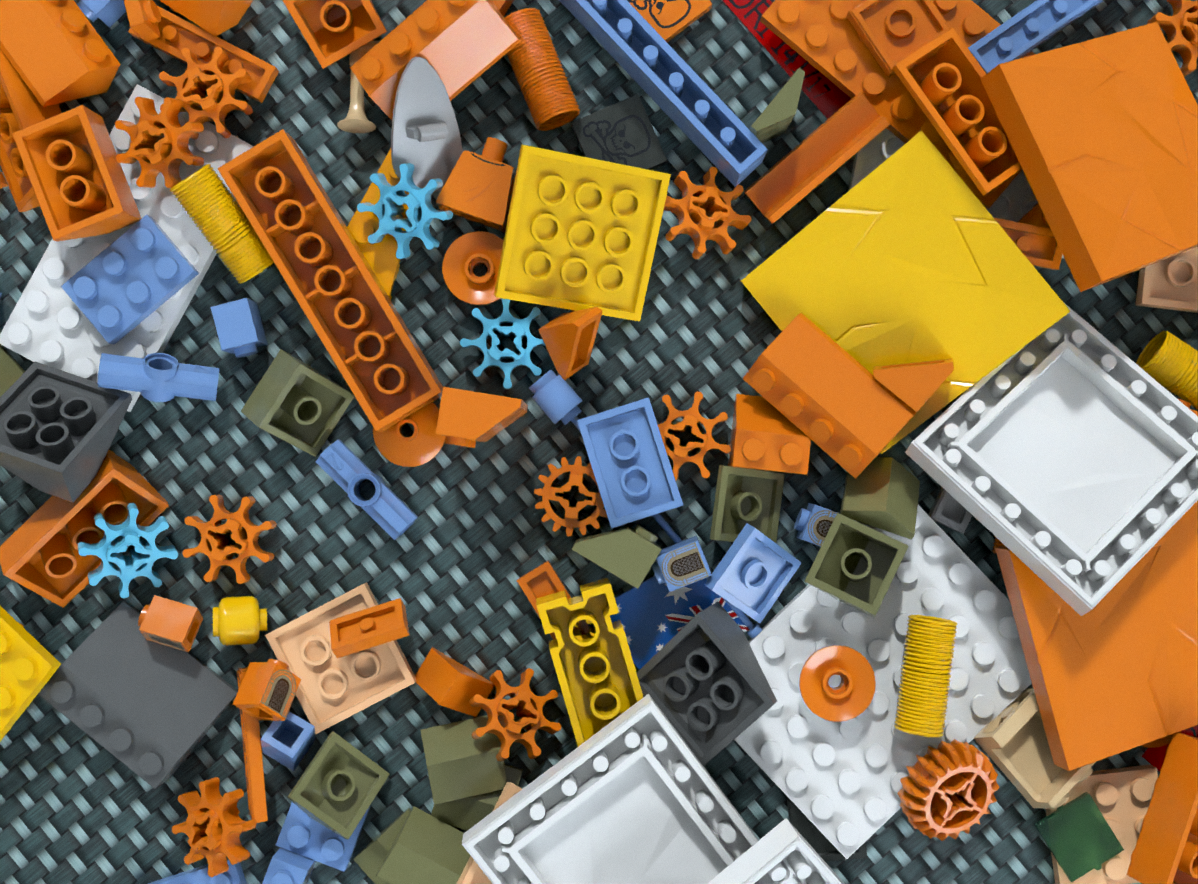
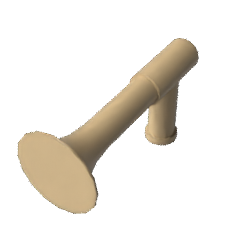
(356, 118)

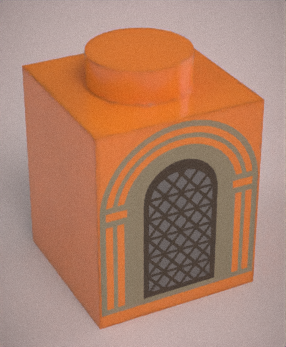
(170, 623)
(267, 690)

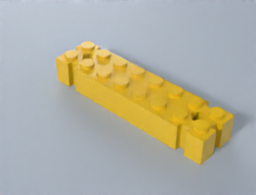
(591, 667)

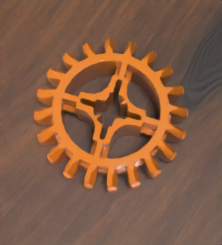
(948, 790)

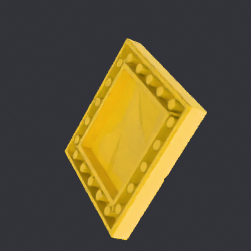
(910, 276)

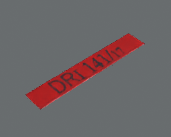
(816, 86)

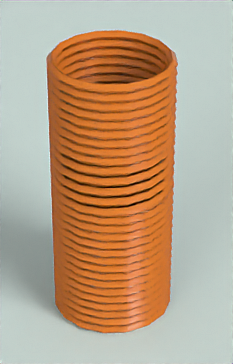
(538, 63)

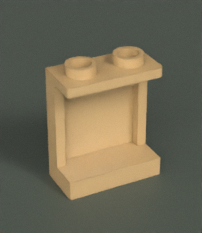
(1022, 753)

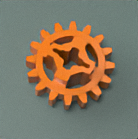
(571, 513)

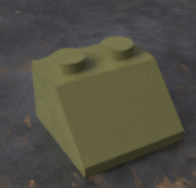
(297, 403)
(621, 552)
(856, 564)

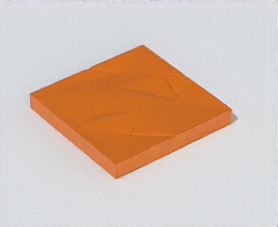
(1106, 148)
(1126, 664)

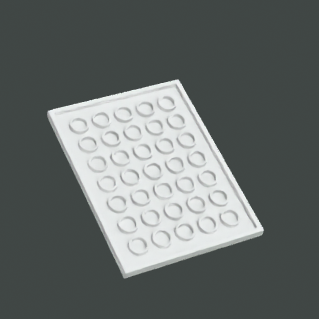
(851, 770)

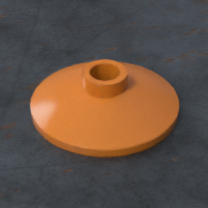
(461, 261)
(417, 448)
(852, 694)

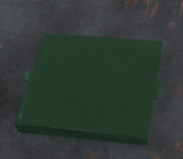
(1079, 837)

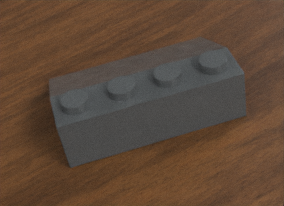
(138, 696)

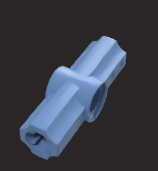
(158, 377)
(349, 472)

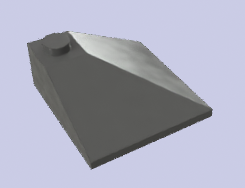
(58, 429)
(708, 682)

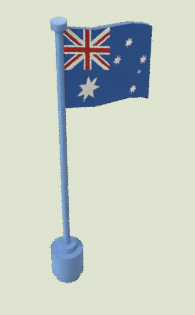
(651, 612)

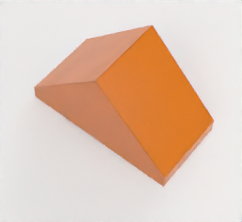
(571, 339)
(914, 381)
(451, 682)

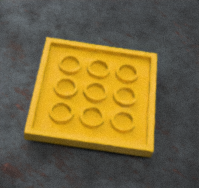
(581, 233)

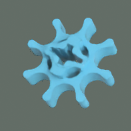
(390, 210)
(493, 356)
(116, 540)

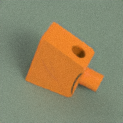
(480, 186)

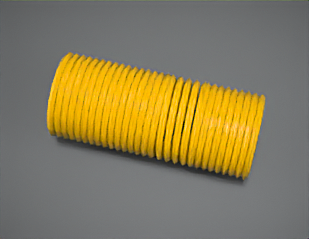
(215, 213)
(1171, 365)
(923, 682)

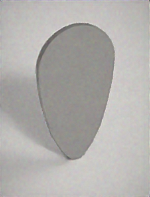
(424, 125)

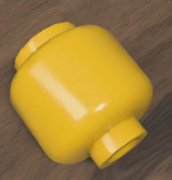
(239, 620)

